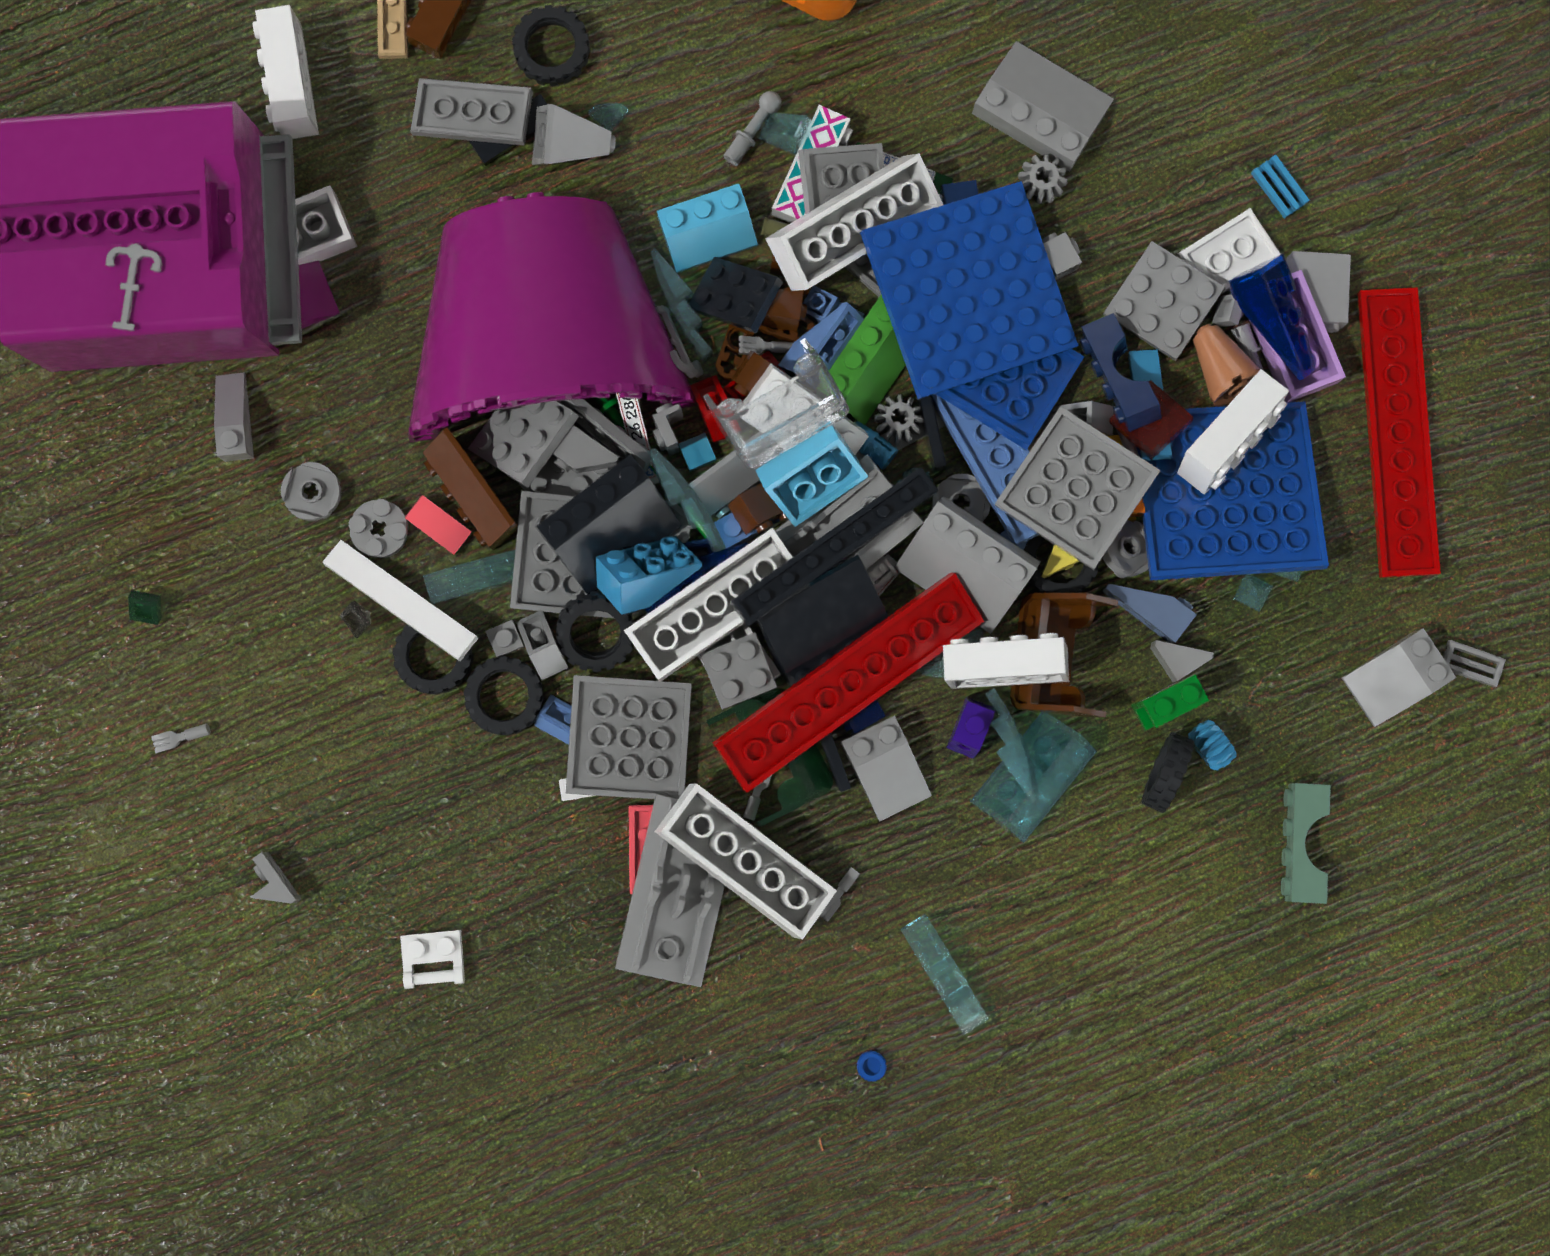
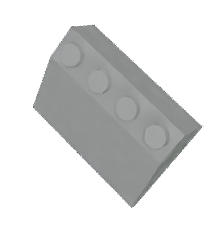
(1042, 105)
(982, 559)

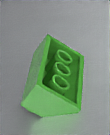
(868, 364)

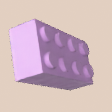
(1326, 362)

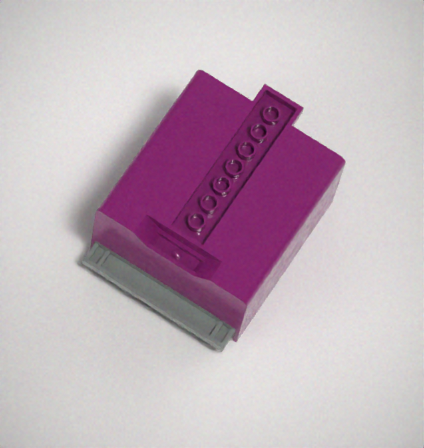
(177, 182)

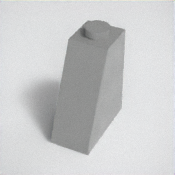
(1328, 282)

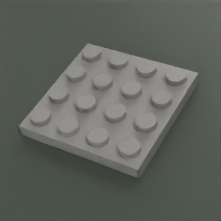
(1077, 488)
(538, 574)
(628, 737)

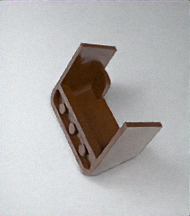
(1061, 615)

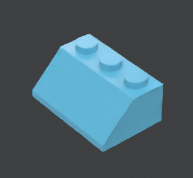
(707, 228)
(811, 475)

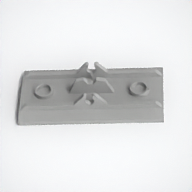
(842, 508)
(669, 911)

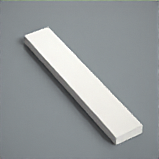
(400, 600)

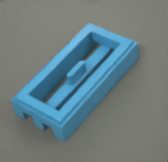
(1289, 181)

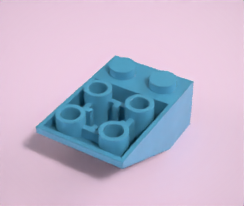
(644, 573)

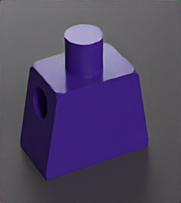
(971, 728)

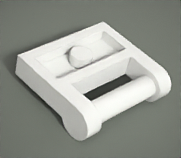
(430, 949)

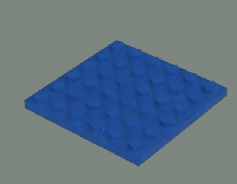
(969, 289)
(1253, 523)

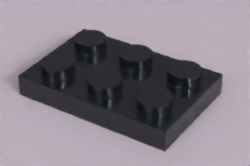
(735, 294)

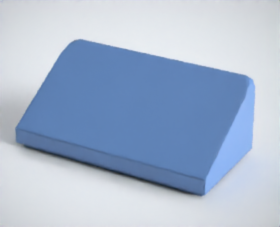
(555, 718)

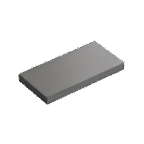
(471, 111)

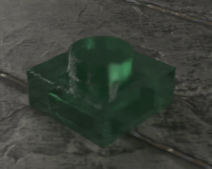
(144, 607)

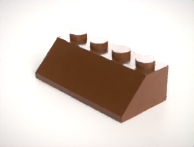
(470, 490)

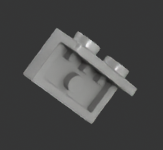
(663, 434)

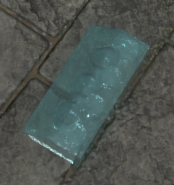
(1057, 759)

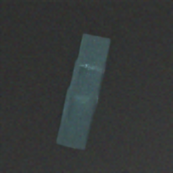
(677, 297)
(678, 490)
(470, 577)
(1015, 752)
(944, 974)

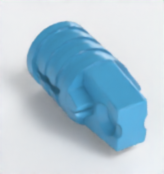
(877, 448)

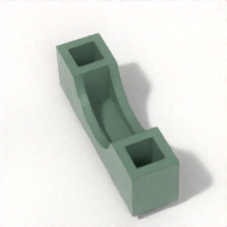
(1305, 806)

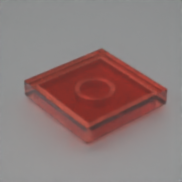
(1157, 435)

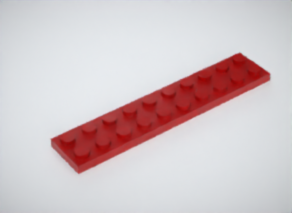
(1398, 433)
(848, 682)

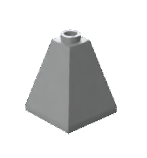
(567, 137)

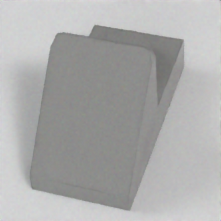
(279, 887)

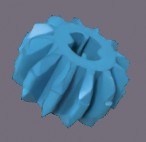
(1212, 745)

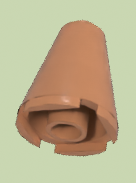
(1223, 364)

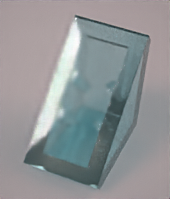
(785, 131)

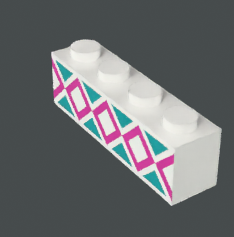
(825, 130)

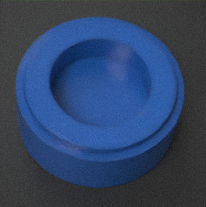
(871, 1065)

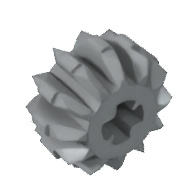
(1046, 170)
(901, 409)

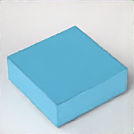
(697, 452)

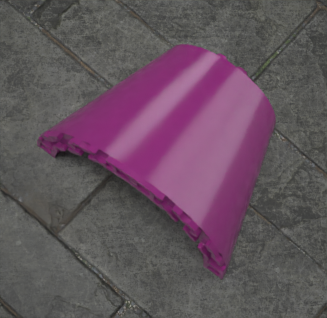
(538, 309)

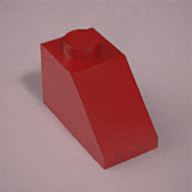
(714, 389)

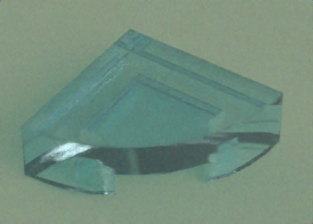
(608, 114)

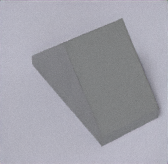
(1179, 659)

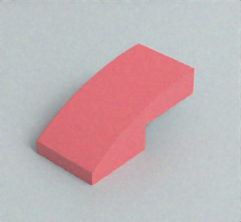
(438, 524)

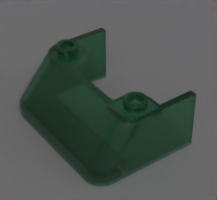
(809, 769)

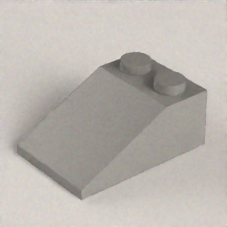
(1398, 677)
(886, 768)

